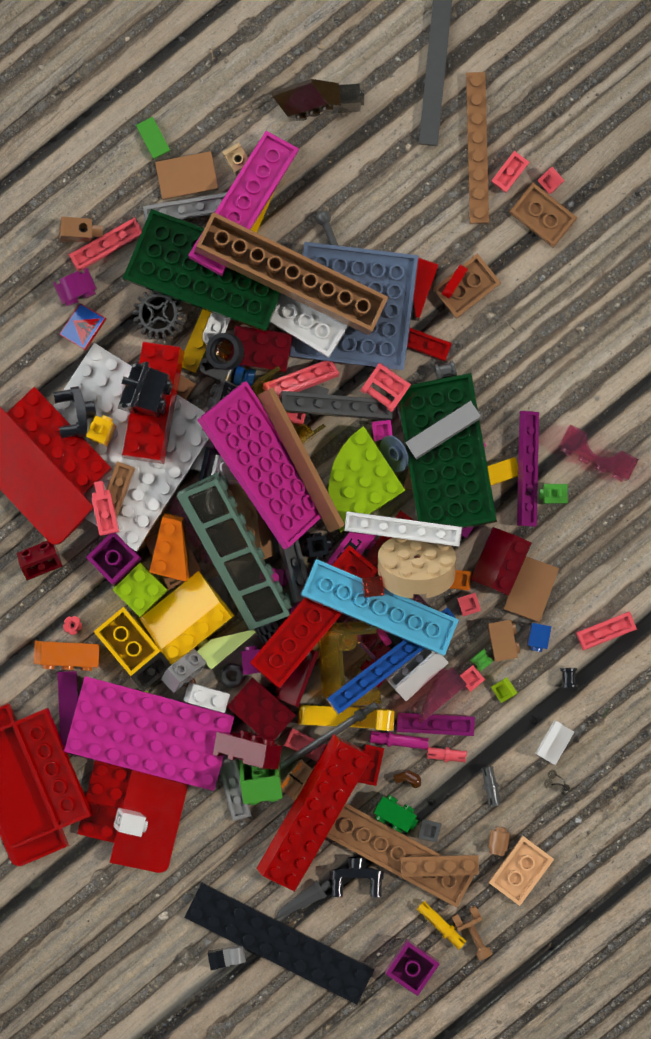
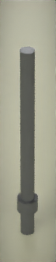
(359, 715)

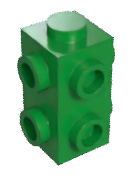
(401, 817)

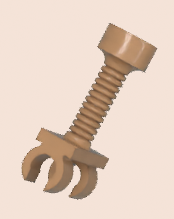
(483, 952)

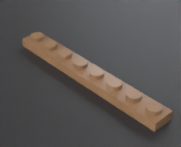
(477, 148)

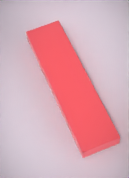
(106, 244)
(304, 378)

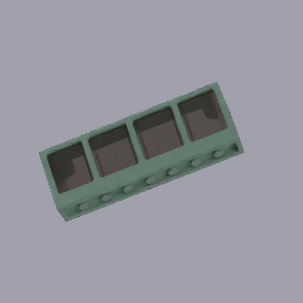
(234, 551)

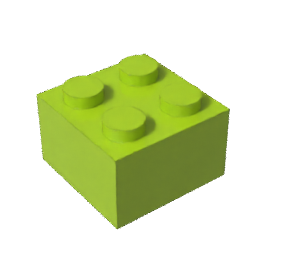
(140, 590)

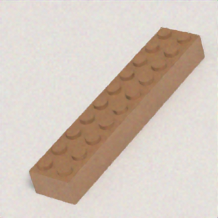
(291, 273)

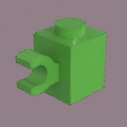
(553, 494)

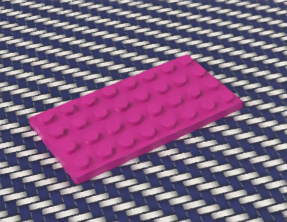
(260, 463)
(147, 733)

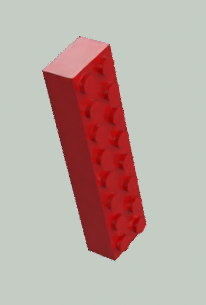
(314, 813)

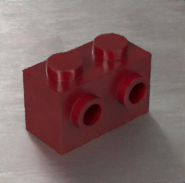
(39, 560)

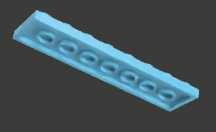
(388, 612)

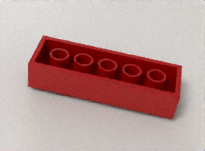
(149, 435)

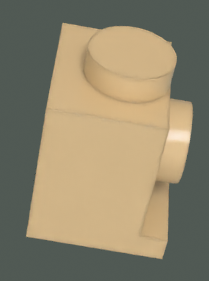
(233, 152)

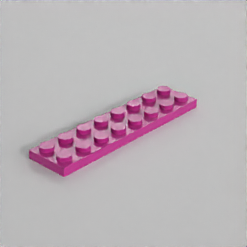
(252, 188)

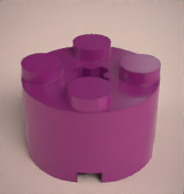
(75, 286)

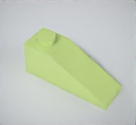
(219, 648)

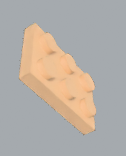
(521, 870)

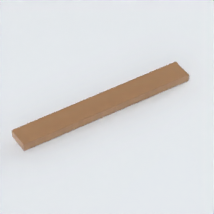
(301, 460)

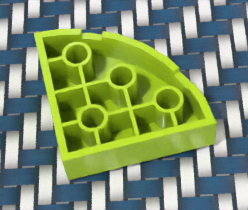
(361, 477)

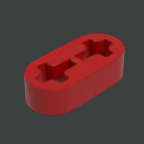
(454, 281)

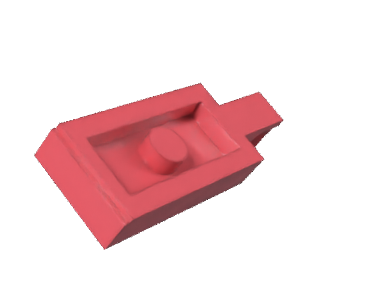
(104, 510)

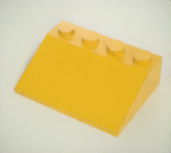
(186, 617)

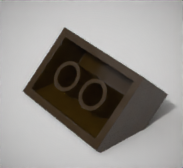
(308, 98)

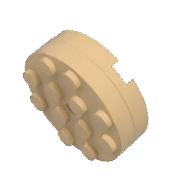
(416, 567)

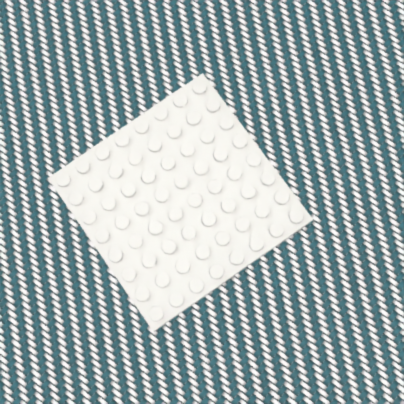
(152, 483)

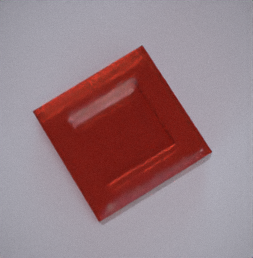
(372, 587)

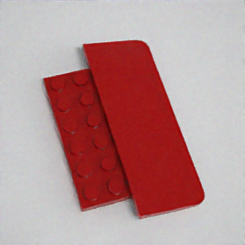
(42, 471)
(36, 787)
(153, 796)

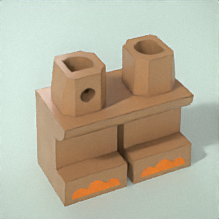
(291, 785)

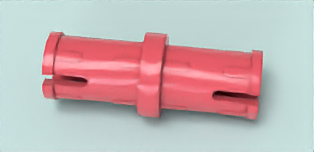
(446, 754)

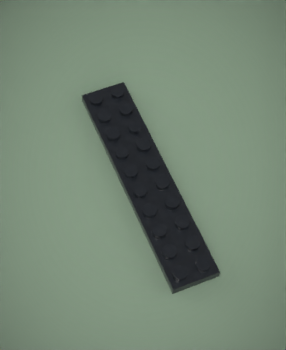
(279, 943)

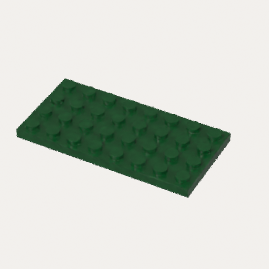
(163, 266)
(453, 478)

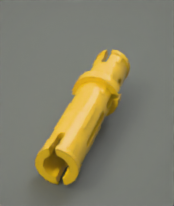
(439, 923)

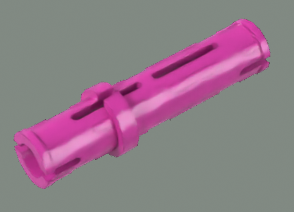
(399, 740)

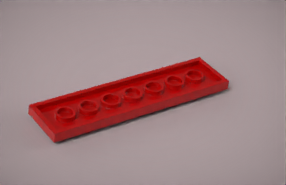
(305, 627)

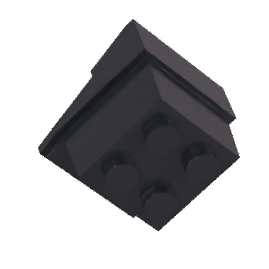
(145, 390)

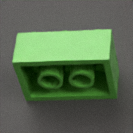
(259, 784)

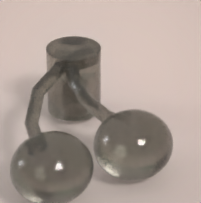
(549, 783)

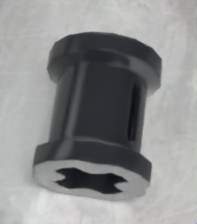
(568, 677)

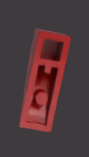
(425, 274)

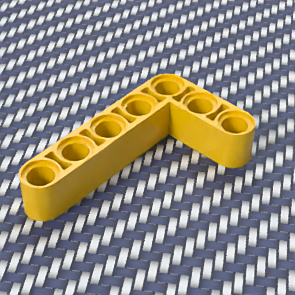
(326, 716)

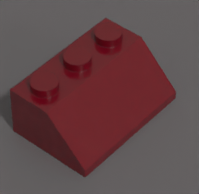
(500, 561)
(295, 685)

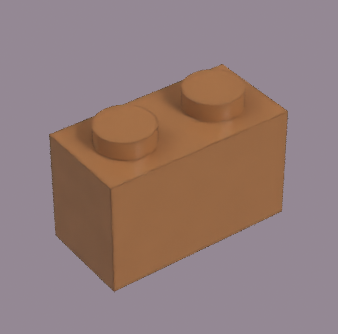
(503, 640)

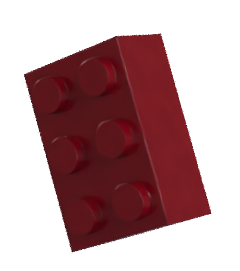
(264, 349)
(261, 710)

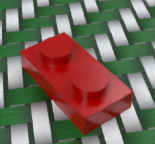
(371, 773)

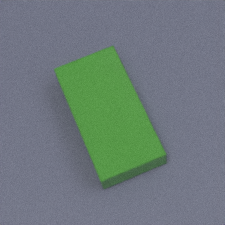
(153, 138)

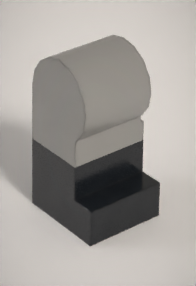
(225, 957)

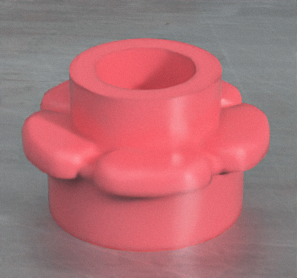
(77, 625)

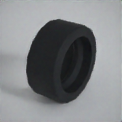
(211, 351)

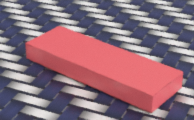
(606, 630)

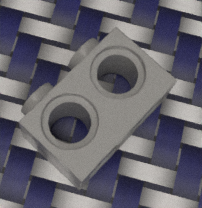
(183, 670)

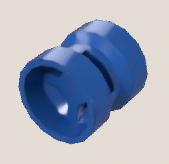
(249, 376)

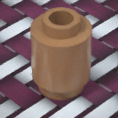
(498, 841)

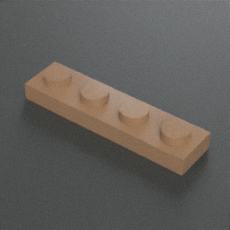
(439, 865)

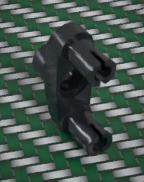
(84, 411)
(357, 869)

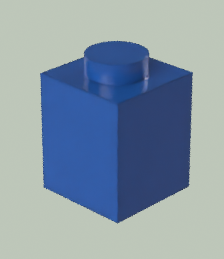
(538, 637)

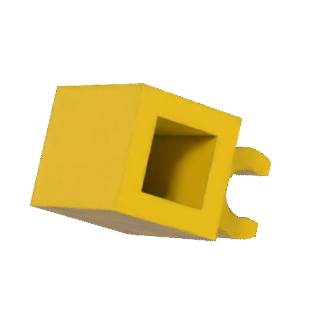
(101, 430)

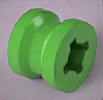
(481, 660)

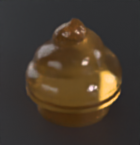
(224, 349)

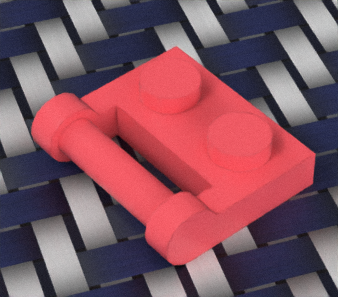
(389, 382)

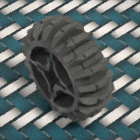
(152, 321)

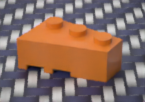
(170, 550)
(66, 655)

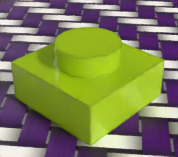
(503, 689)

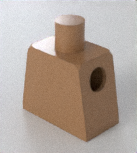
(70, 231)

